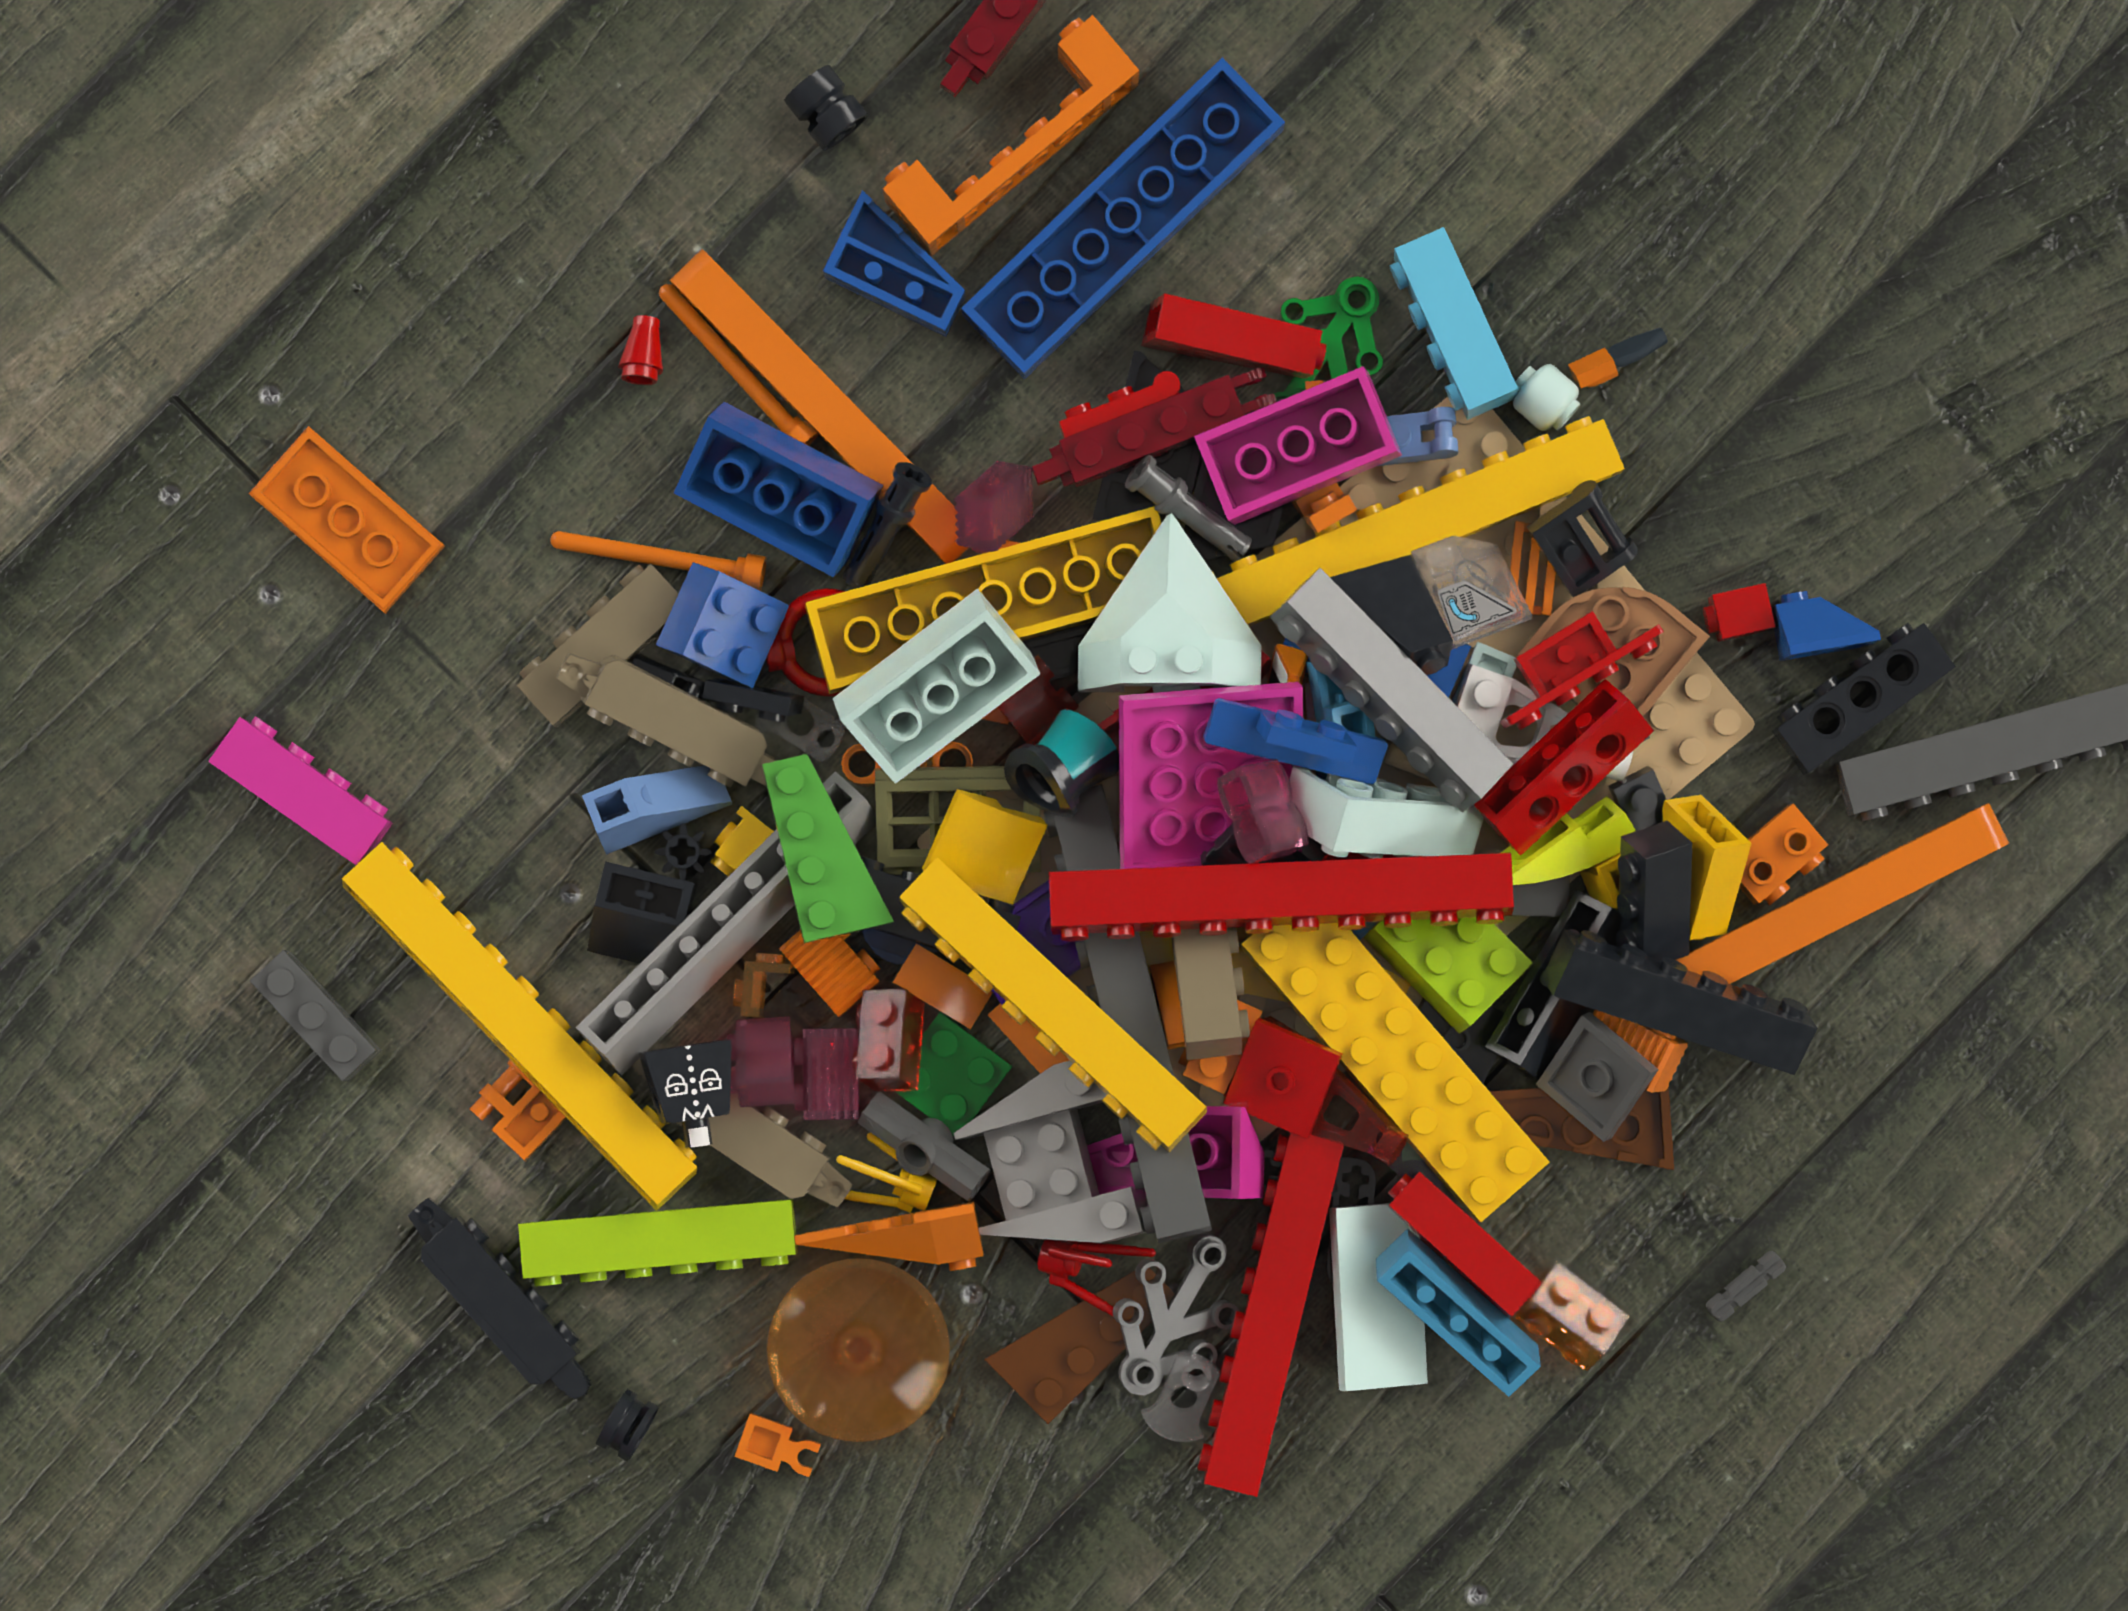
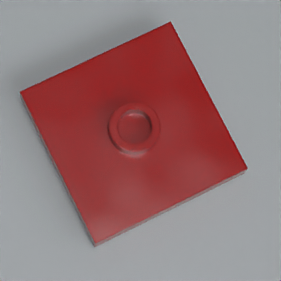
(1283, 1078)

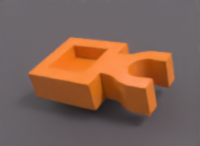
(769, 1443)

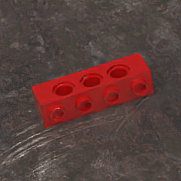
(1563, 766)

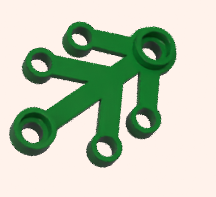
(1336, 329)

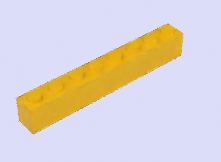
(1051, 1004)

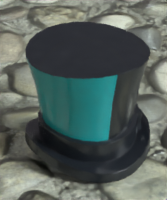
(1062, 765)

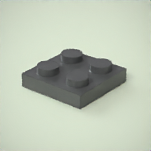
(1597, 1076)

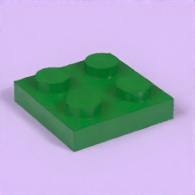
(954, 1074)

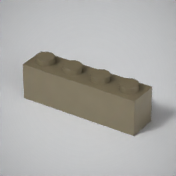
(614, 628)
(1209, 993)

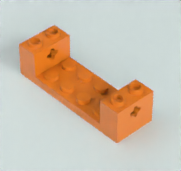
(1105, 77)

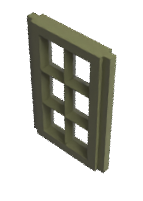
(931, 781)

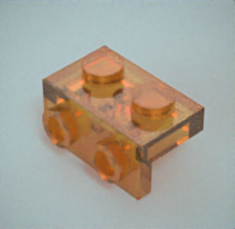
(751, 991)
(1572, 1317)

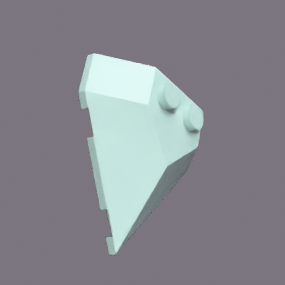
(1168, 625)

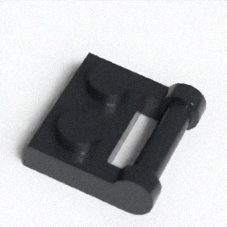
(1569, 546)

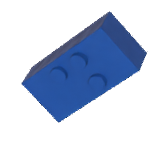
(778, 489)

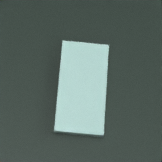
(1376, 1334)

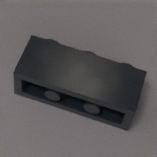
(1655, 891)

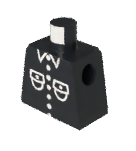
(690, 1086)

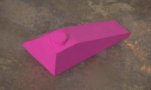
(1223, 1148)

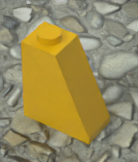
(1717, 862)

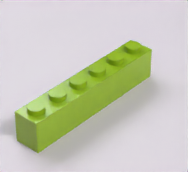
(658, 1239)

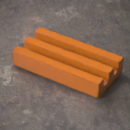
(1549, 581)

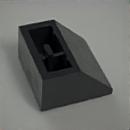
(636, 911)

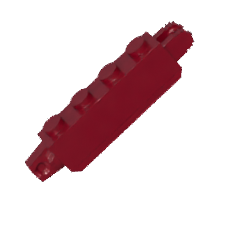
(986, 40)
(1149, 431)

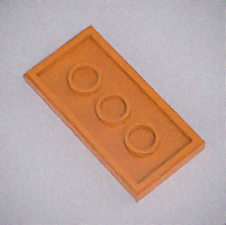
(346, 519)

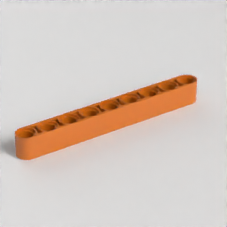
(811, 393)
(1850, 896)

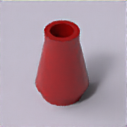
(642, 353)

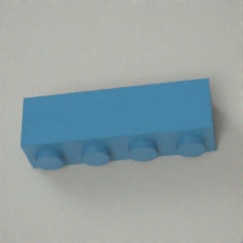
(1457, 1312)

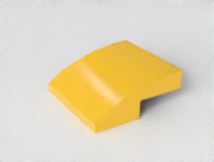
(987, 844)

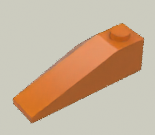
(925, 1236)

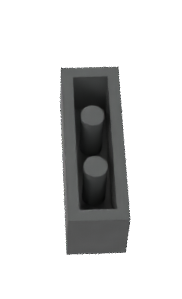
(315, 1015)

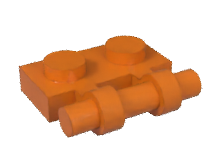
(525, 1123)

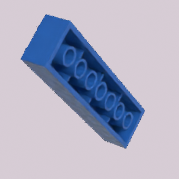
(1123, 218)

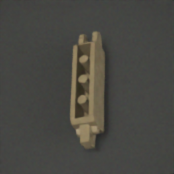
(668, 715)
(774, 1153)

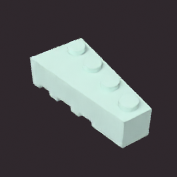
(1382, 817)

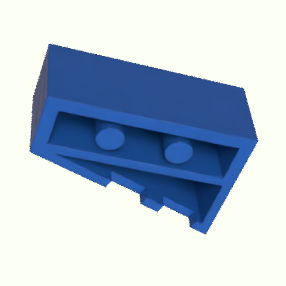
(892, 270)

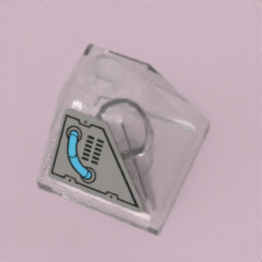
(1471, 588)

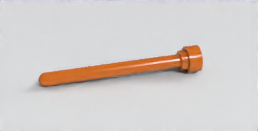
(794, 427)
(746, 569)

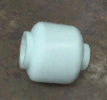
(1546, 397)

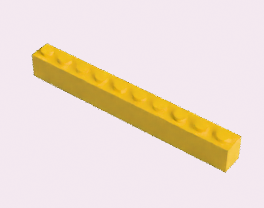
(1456, 508)
(520, 1025)

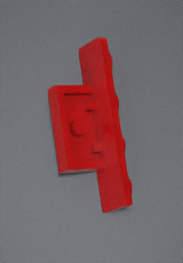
(1570, 658)

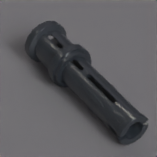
(894, 510)

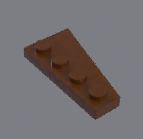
(1070, 1350)

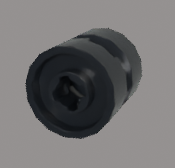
(825, 107)

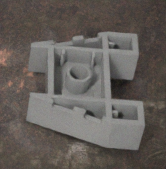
(1047, 1167)

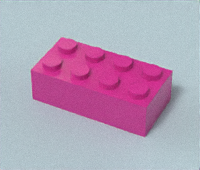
(1298, 445)

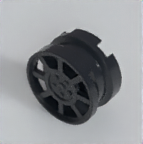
(622, 1423)

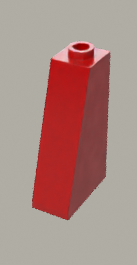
(1232, 337)
(1463, 1243)

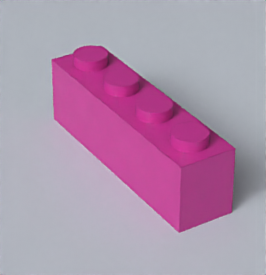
(301, 791)

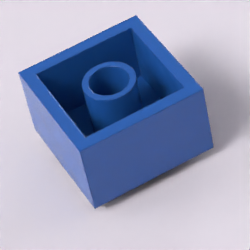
(722, 625)

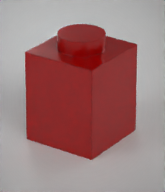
(1739, 613)

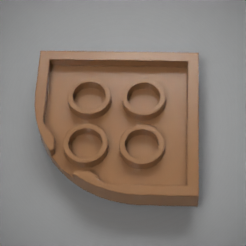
(1624, 616)

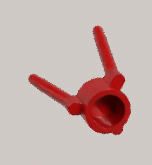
(1066, 1257)

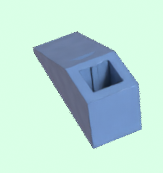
(652, 804)

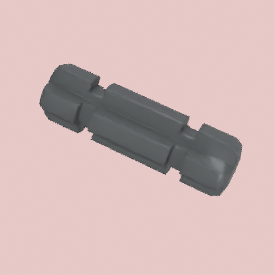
(1745, 1286)

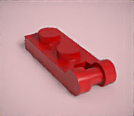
(1120, 403)

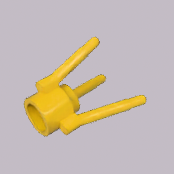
(912, 1189)

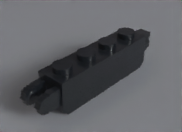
(497, 1300)

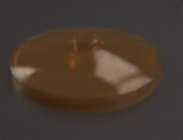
(858, 1349)

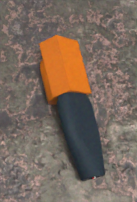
(1603, 364)

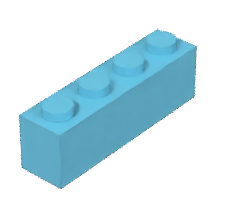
(1454, 323)

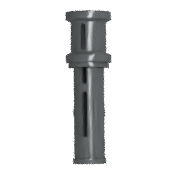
(1173, 497)

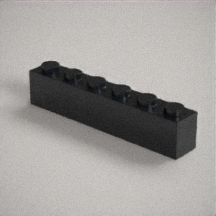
(1679, 1001)

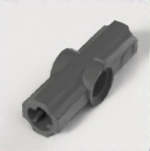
(924, 1146)

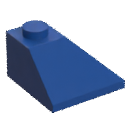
(1817, 627)

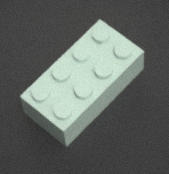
(936, 686)

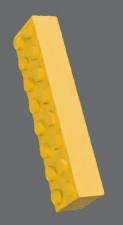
(1031, 585)
(1400, 1062)

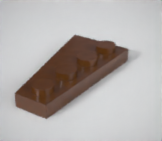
(1640, 1139)

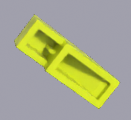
(1573, 844)

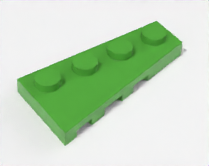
(821, 861)

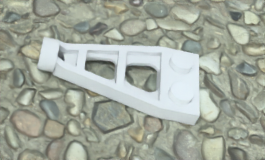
(1487, 694)

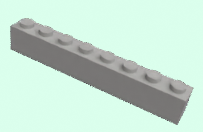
(706, 943)

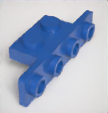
(1295, 741)

